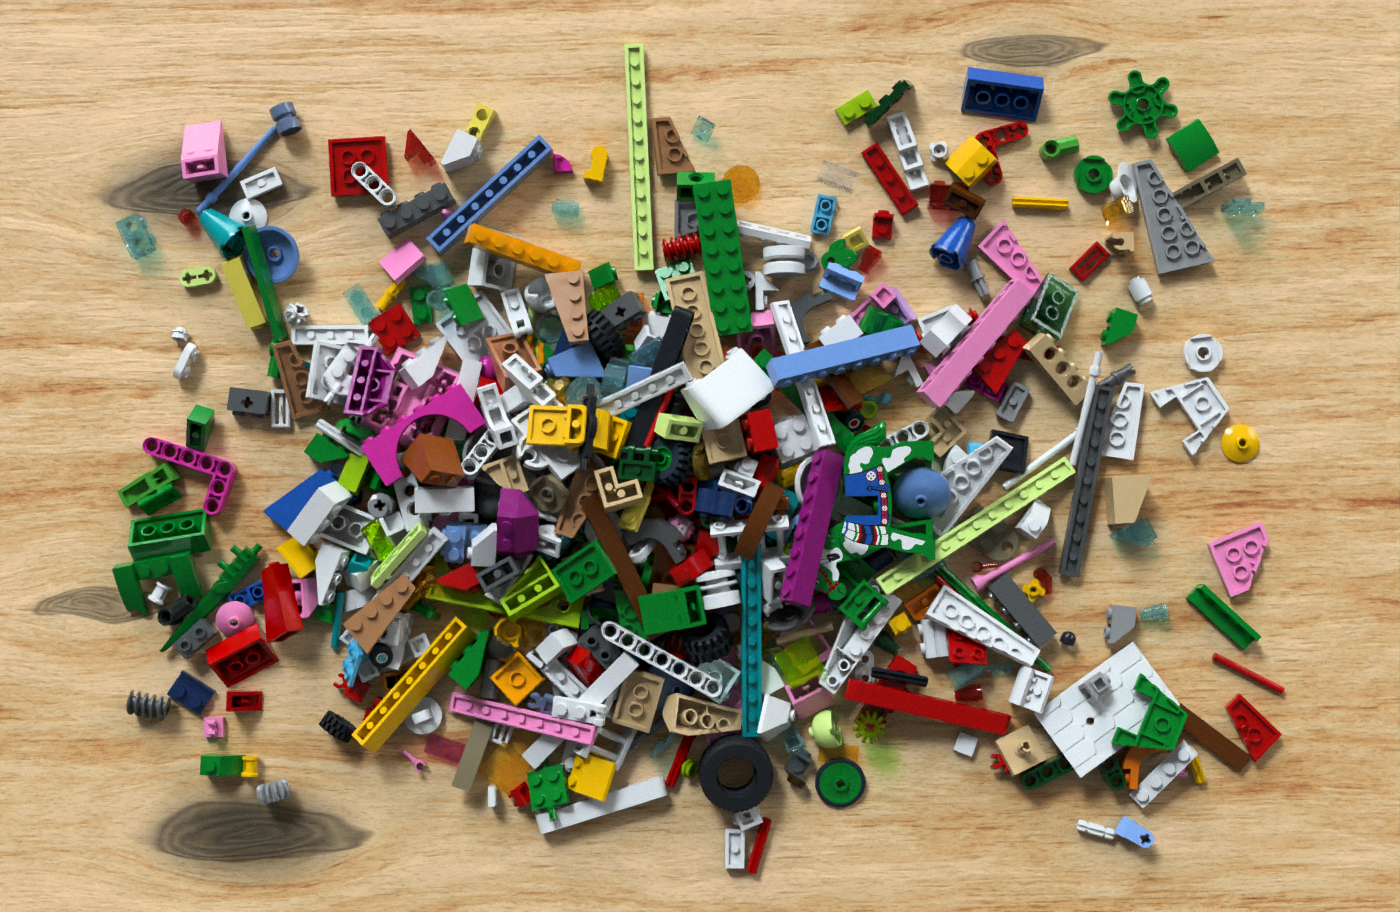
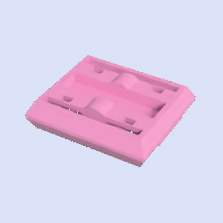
(404, 400)

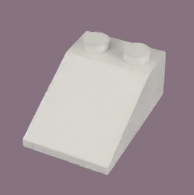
(346, 529)

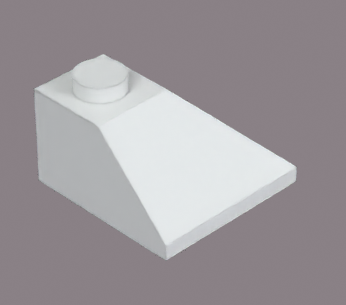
(775, 717)

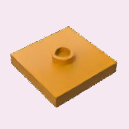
(517, 679)

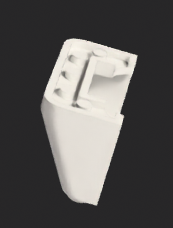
(727, 390)

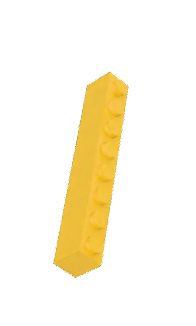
(414, 685)

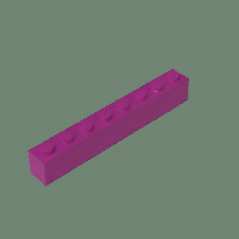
(812, 528)

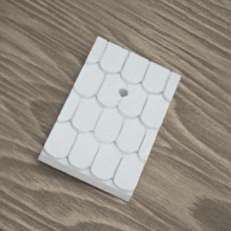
(1068, 713)

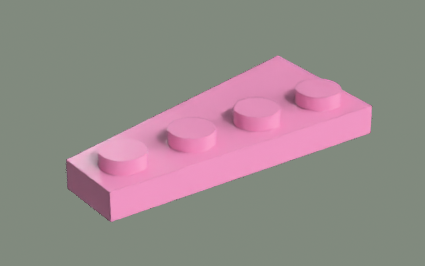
(1009, 257)

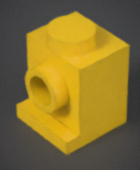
(899, 624)

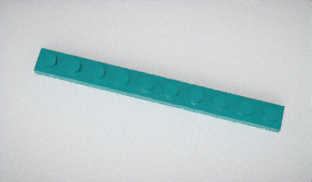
(751, 644)

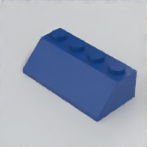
(1002, 94)

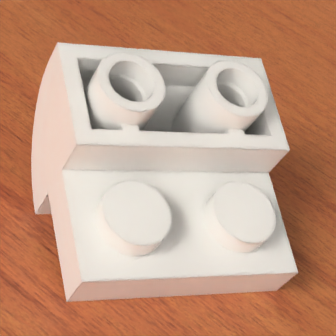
(1031, 689)

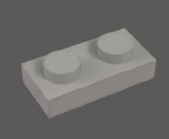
(1012, 401)

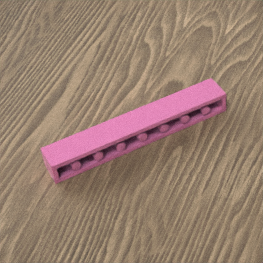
(975, 343)

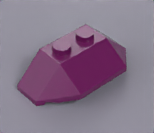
(370, 382)
(516, 525)

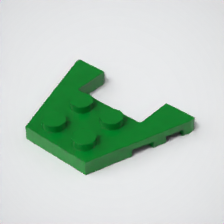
(1160, 724)

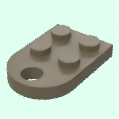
(992, 540)

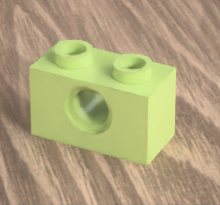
(678, 427)

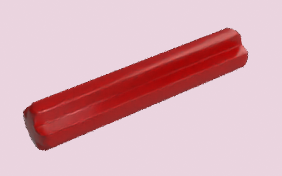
(678, 761)
(759, 845)

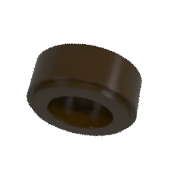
(796, 781)

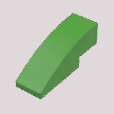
(148, 483)

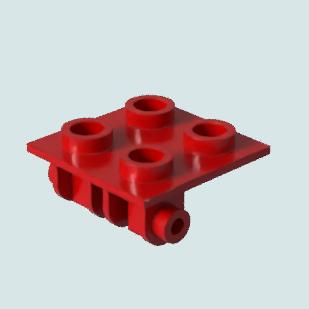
(964, 650)

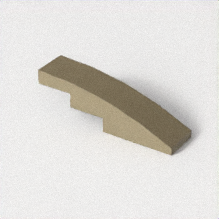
(1210, 183)
(473, 754)

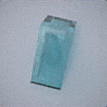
(435, 275)
(1137, 534)

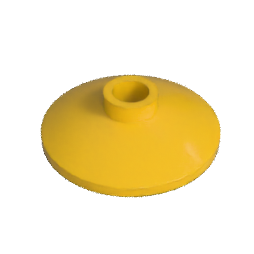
(1231, 446)

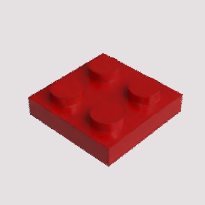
(394, 329)

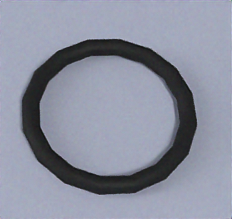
(590, 616)

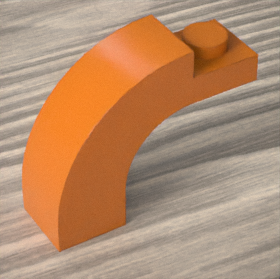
(1131, 761)

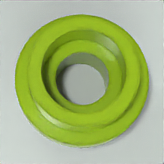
(689, 768)

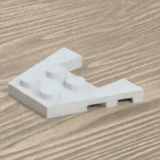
(1200, 403)

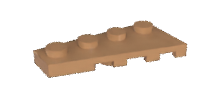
(295, 380)

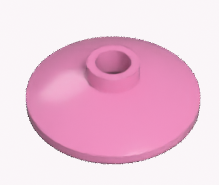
(234, 611)

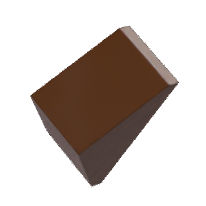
(390, 679)

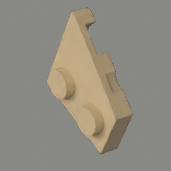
(508, 473)

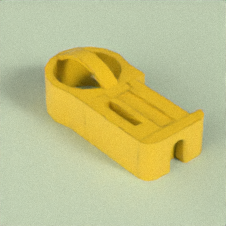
(786, 476)

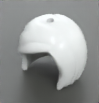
(538, 295)

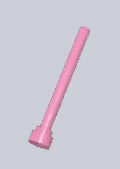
(980, 582)

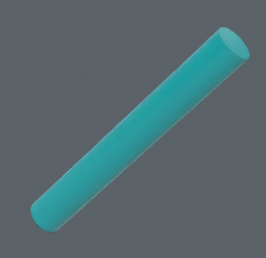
(337, 619)

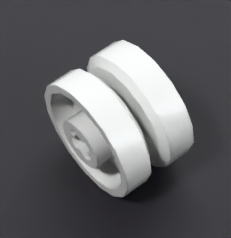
(783, 261)

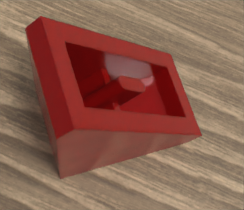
(243, 700)

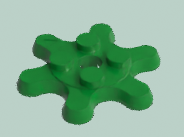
(1152, 95)

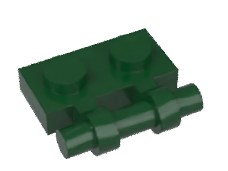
(641, 470)

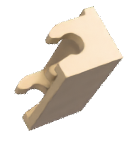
(1122, 242)

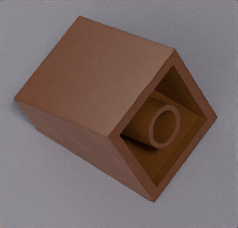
(434, 460)

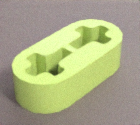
(198, 272)

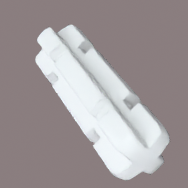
(1095, 829)

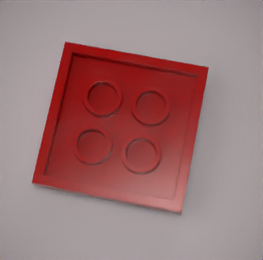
(348, 151)

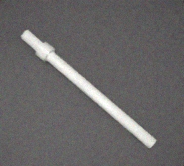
(1094, 372)
(1039, 461)

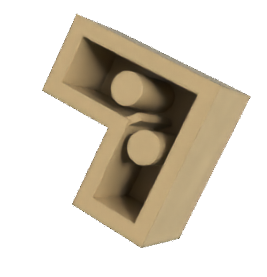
(615, 495)

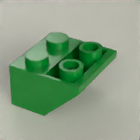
(464, 305)

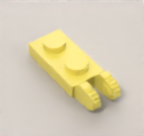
(633, 515)

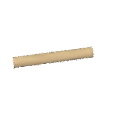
(801, 634)

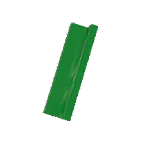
(1222, 616)

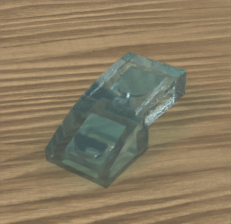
(662, 745)

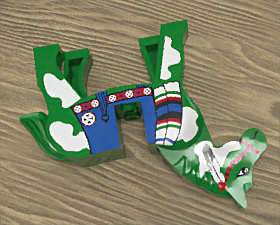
(866, 474)

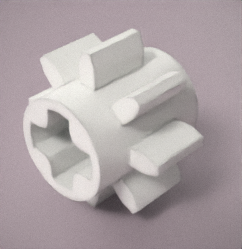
(296, 314)

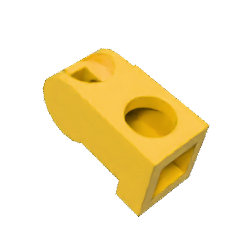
(598, 165)

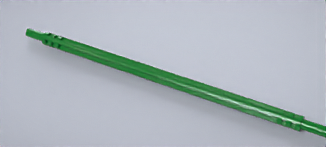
(968, 594)

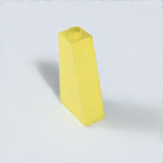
(245, 291)

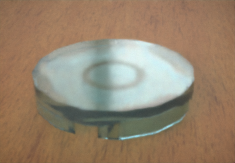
(578, 390)

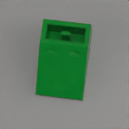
(672, 609)
(471, 666)

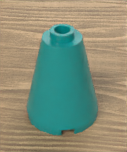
(223, 232)

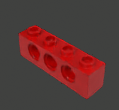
(897, 664)

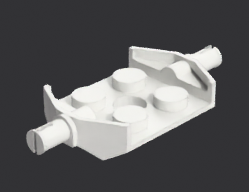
(335, 376)

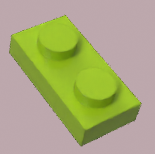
(855, 108)

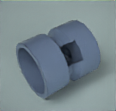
(285, 117)

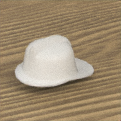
(1124, 183)

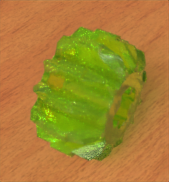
(603, 296)
(871, 720)

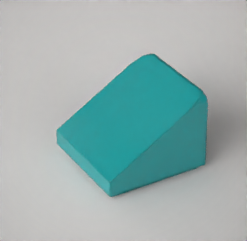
(359, 563)

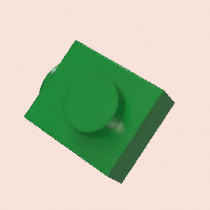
(659, 305)

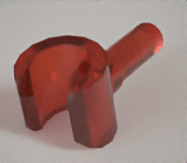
(984, 566)

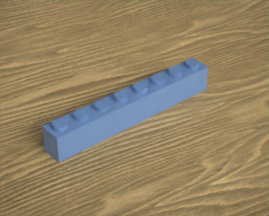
(490, 194)
(842, 356)

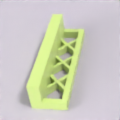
(400, 553)

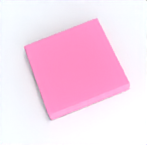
(402, 260)

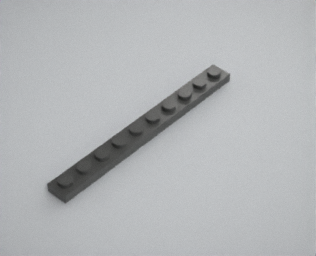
(1086, 481)

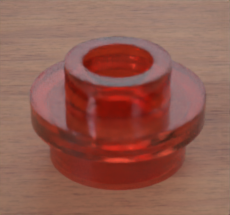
(186, 217)

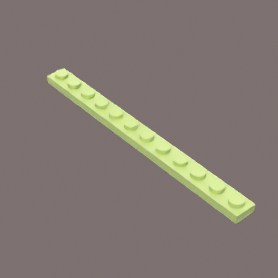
(639, 157)
(977, 525)

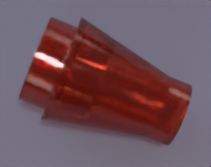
(869, 259)
(969, 693)

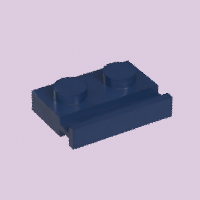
(191, 692)

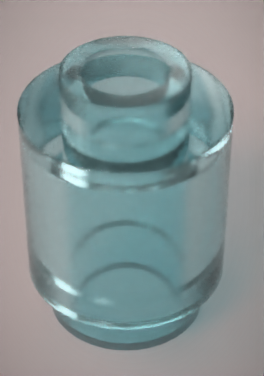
(565, 209)
(433, 298)

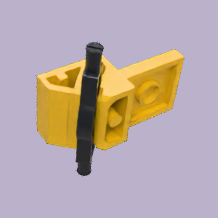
(576, 427)

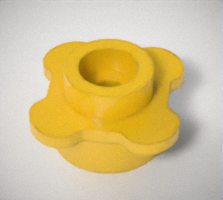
(1028, 589)

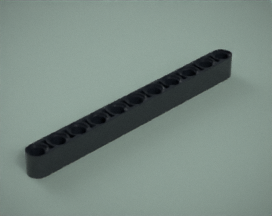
(667, 356)

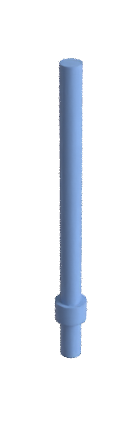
(211, 197)

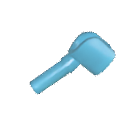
(884, 399)

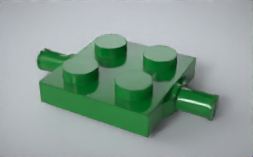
(548, 788)

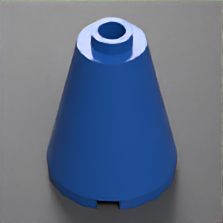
(954, 244)

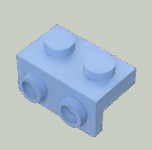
(841, 281)

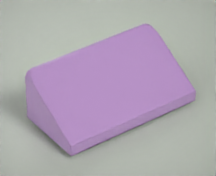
(899, 308)

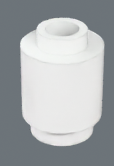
(1140, 290)

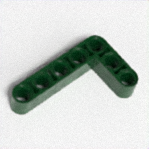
(1056, 771)

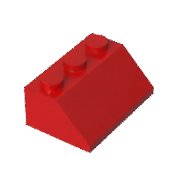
(241, 655)

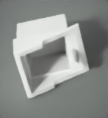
(793, 440)

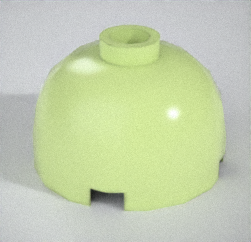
(826, 729)

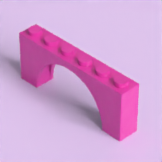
(384, 447)

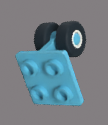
(380, 657)

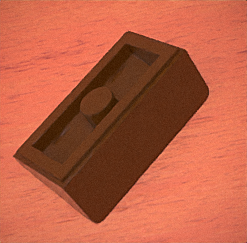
(963, 201)

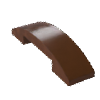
(759, 520)

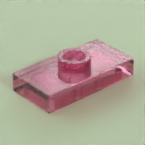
(444, 747)

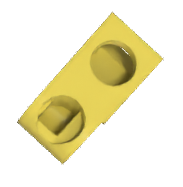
(480, 121)

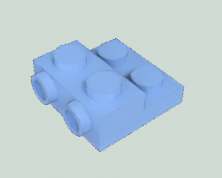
(459, 539)

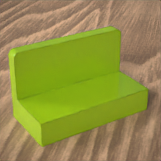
(354, 473)

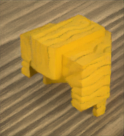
(508, 631)

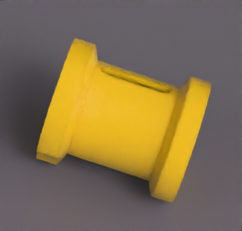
(250, 766)

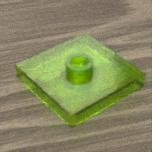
(799, 663)

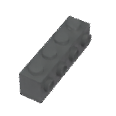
(417, 210)
(1021, 610)
(603, 650)

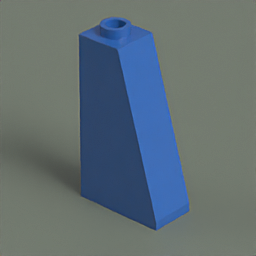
(289, 506)

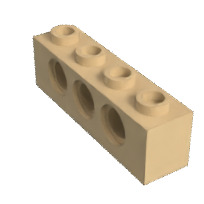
(1036, 350)

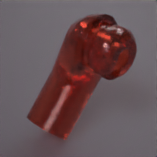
(1045, 578)

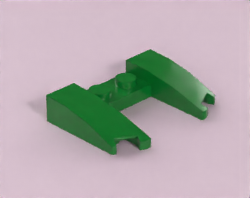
(131, 573)

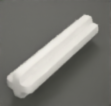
(339, 437)

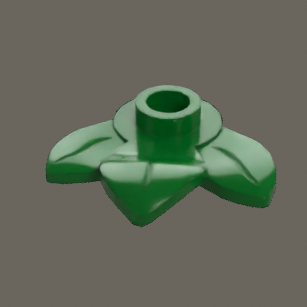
(840, 254)

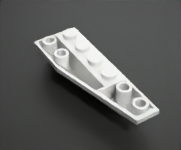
(853, 643)

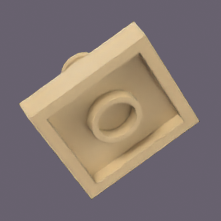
(1020, 750)

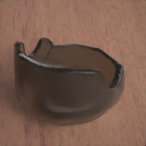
(500, 649)

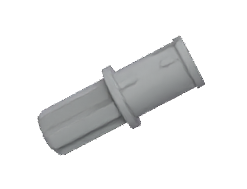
(977, 278)

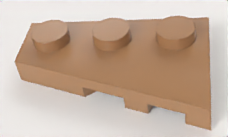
(668, 149)

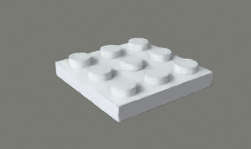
(471, 342)

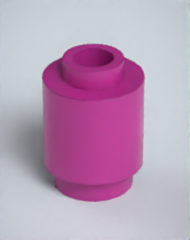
(822, 603)

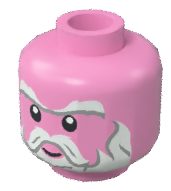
(685, 526)

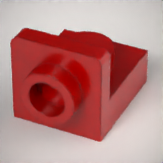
(882, 225)

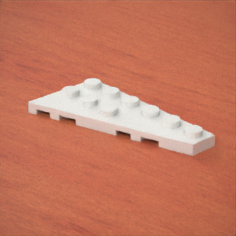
(968, 478)

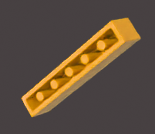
(518, 251)

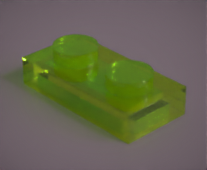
(377, 539)

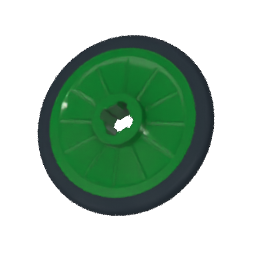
(832, 772)

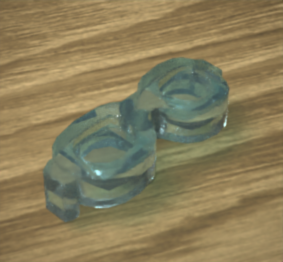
(1006, 668)

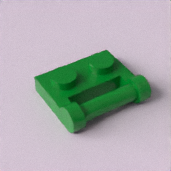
(858, 600)

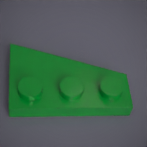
(628, 618)

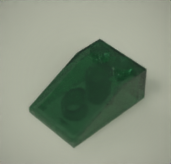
(1049, 307)

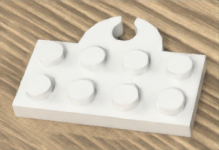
(556, 459)

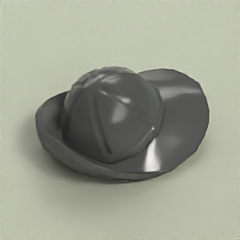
(486, 502)

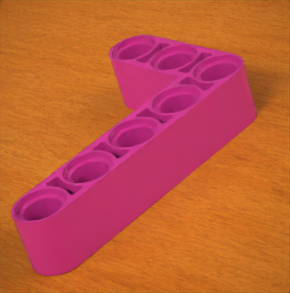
(199, 464)

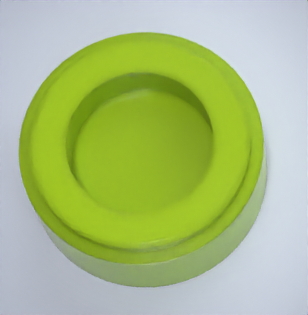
(869, 410)

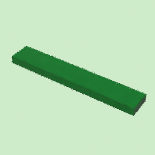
(264, 282)

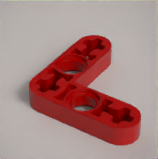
(993, 142)

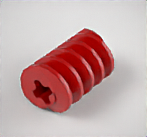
(681, 247)

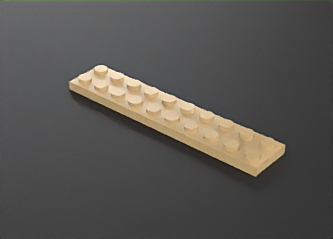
(703, 355)

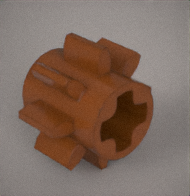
(783, 505)

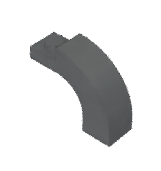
(804, 305)
(661, 530)

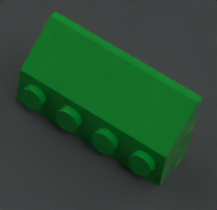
(170, 534)

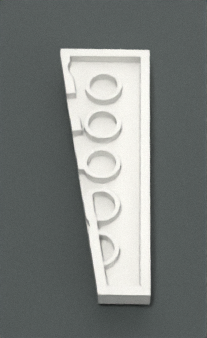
(970, 621)

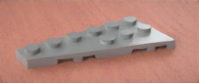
(1169, 230)

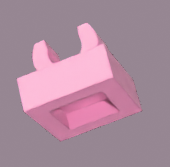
(214, 726)

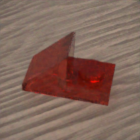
(415, 146)

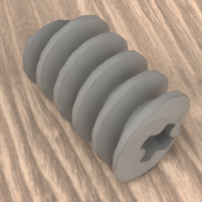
(377, 500)

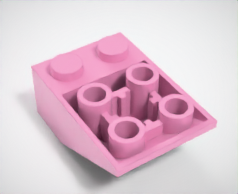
(204, 152)

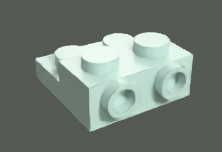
(724, 673)

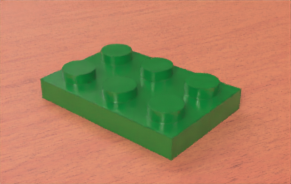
(584, 571)

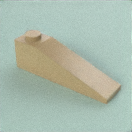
(697, 717)

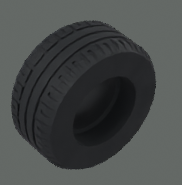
(742, 797)

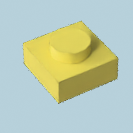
(856, 239)

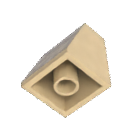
(1124, 498)

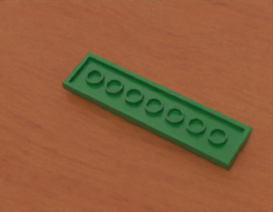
(722, 257)

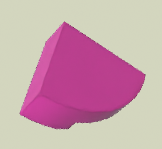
(561, 165)

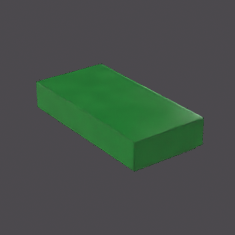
(159, 498)

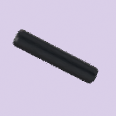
(897, 676)

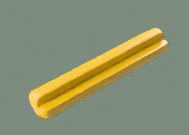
(1040, 203)

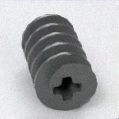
(148, 707)

